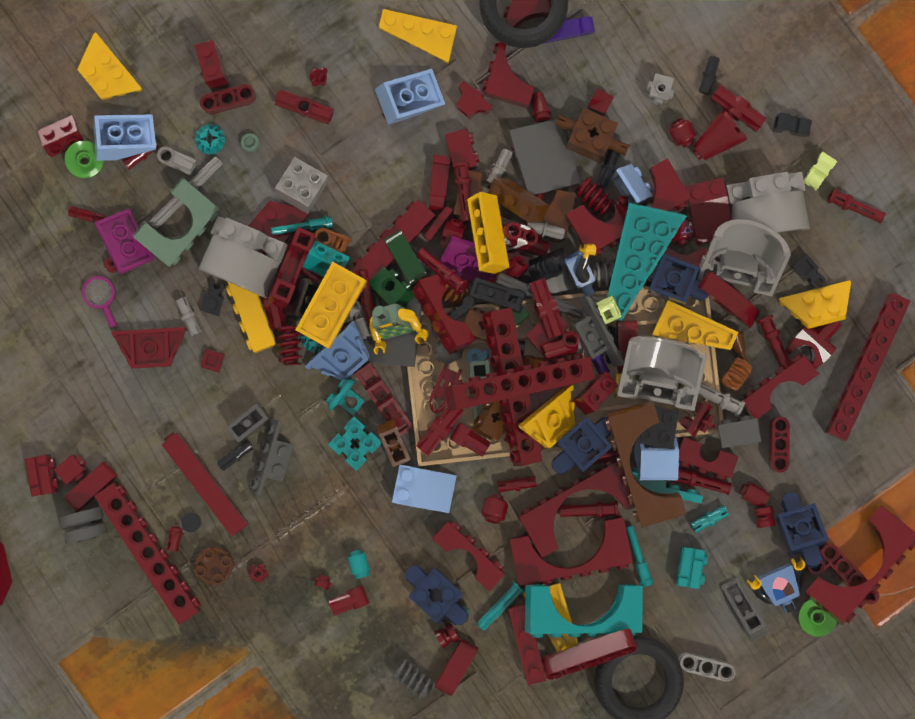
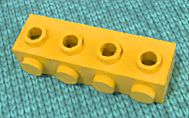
(488, 233)
(253, 318)

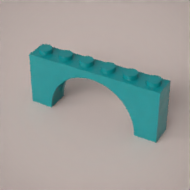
(543, 617)

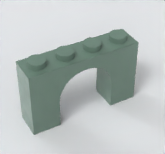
(168, 248)

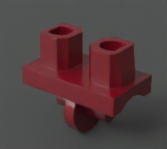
(693, 426)

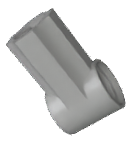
(178, 160)

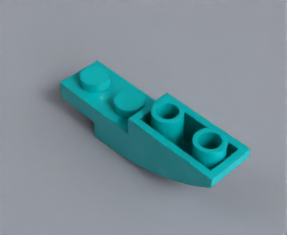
(660, 487)

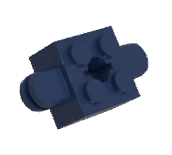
(675, 281)
(582, 446)
(802, 529)
(437, 595)

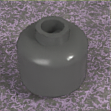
(442, 355)

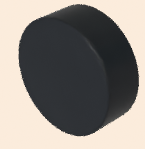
(191, 522)

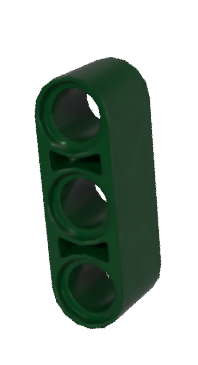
(405, 258)

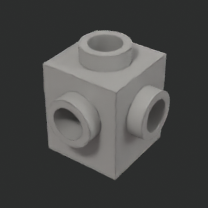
(662, 83)

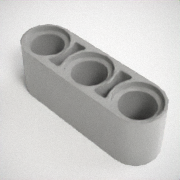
(715, 670)

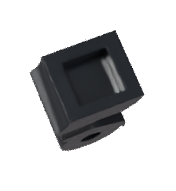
(795, 125)

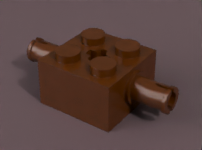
(595, 124)

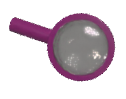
(99, 294)

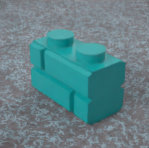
(690, 567)

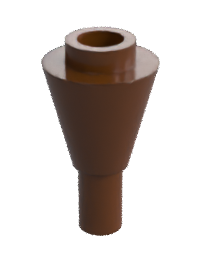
(739, 345)

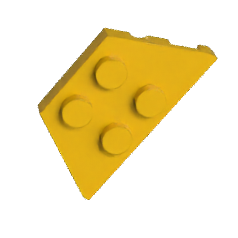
(105, 71)
(819, 305)
(552, 419)

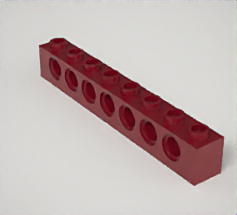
(512, 357)
(867, 366)
(456, 392)
(137, 548)

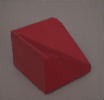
(600, 102)

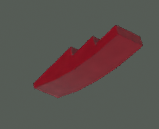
(729, 299)
(383, 397)

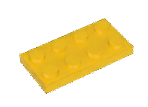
(331, 305)

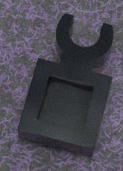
(806, 269)
(212, 301)

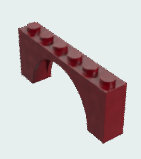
(503, 83)
(668, 195)
(540, 519)
(612, 552)
(843, 601)

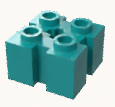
(367, 443)

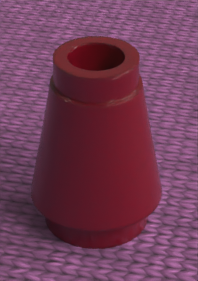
(541, 110)

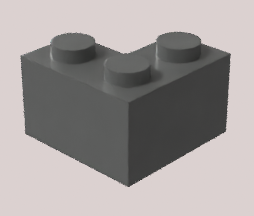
(738, 432)

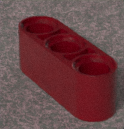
(218, 98)
(625, 331)
(784, 453)
(90, 486)
(456, 667)

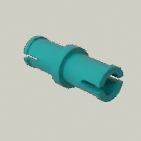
(709, 519)

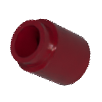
(754, 494)

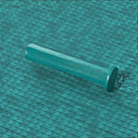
(500, 606)

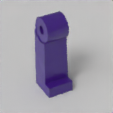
(574, 28)

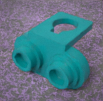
(345, 385)

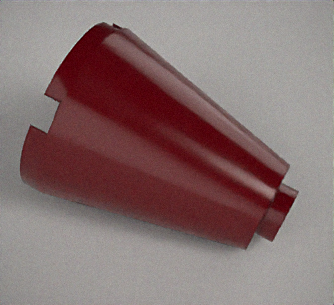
(718, 137)

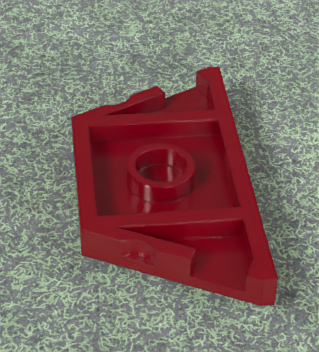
(276, 215)
(150, 346)

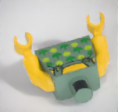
(392, 322)

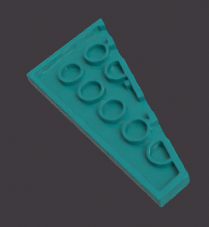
(641, 246)

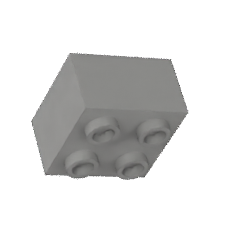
(301, 185)

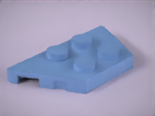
(344, 356)

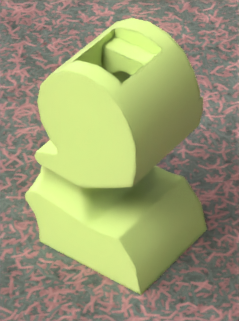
(819, 171)
(609, 310)

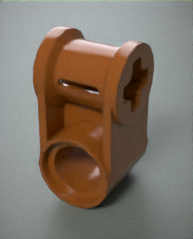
(334, 240)

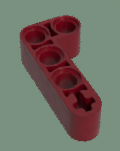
(845, 575)

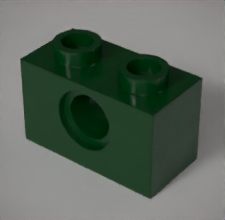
(383, 283)

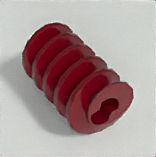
(594, 197)
(289, 345)

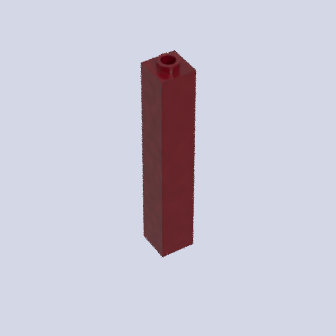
(204, 483)

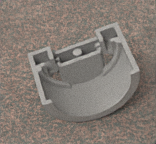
(771, 201)
(740, 250)
(237, 256)
(659, 368)

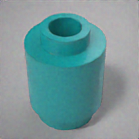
(358, 564)

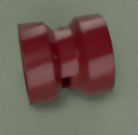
(765, 521)
(443, 638)

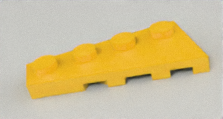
(426, 34)
(690, 327)
(560, 604)

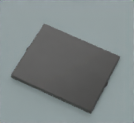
(544, 157)
(399, 349)

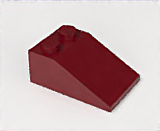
(707, 208)

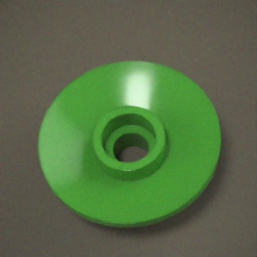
(76, 153)
(818, 627)

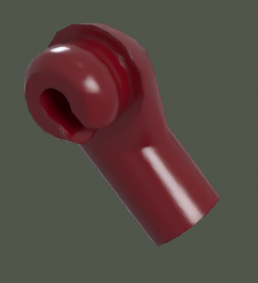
(622, 204)

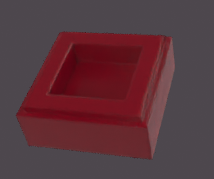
(212, 360)

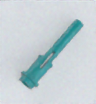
(312, 224)
(642, 567)

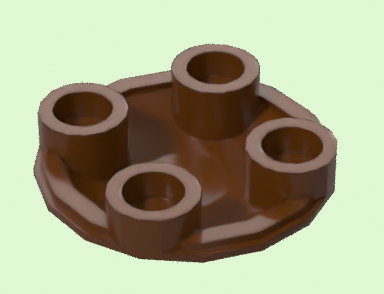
(213, 565)

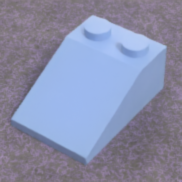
(409, 96)
(123, 136)
(629, 183)
(424, 488)

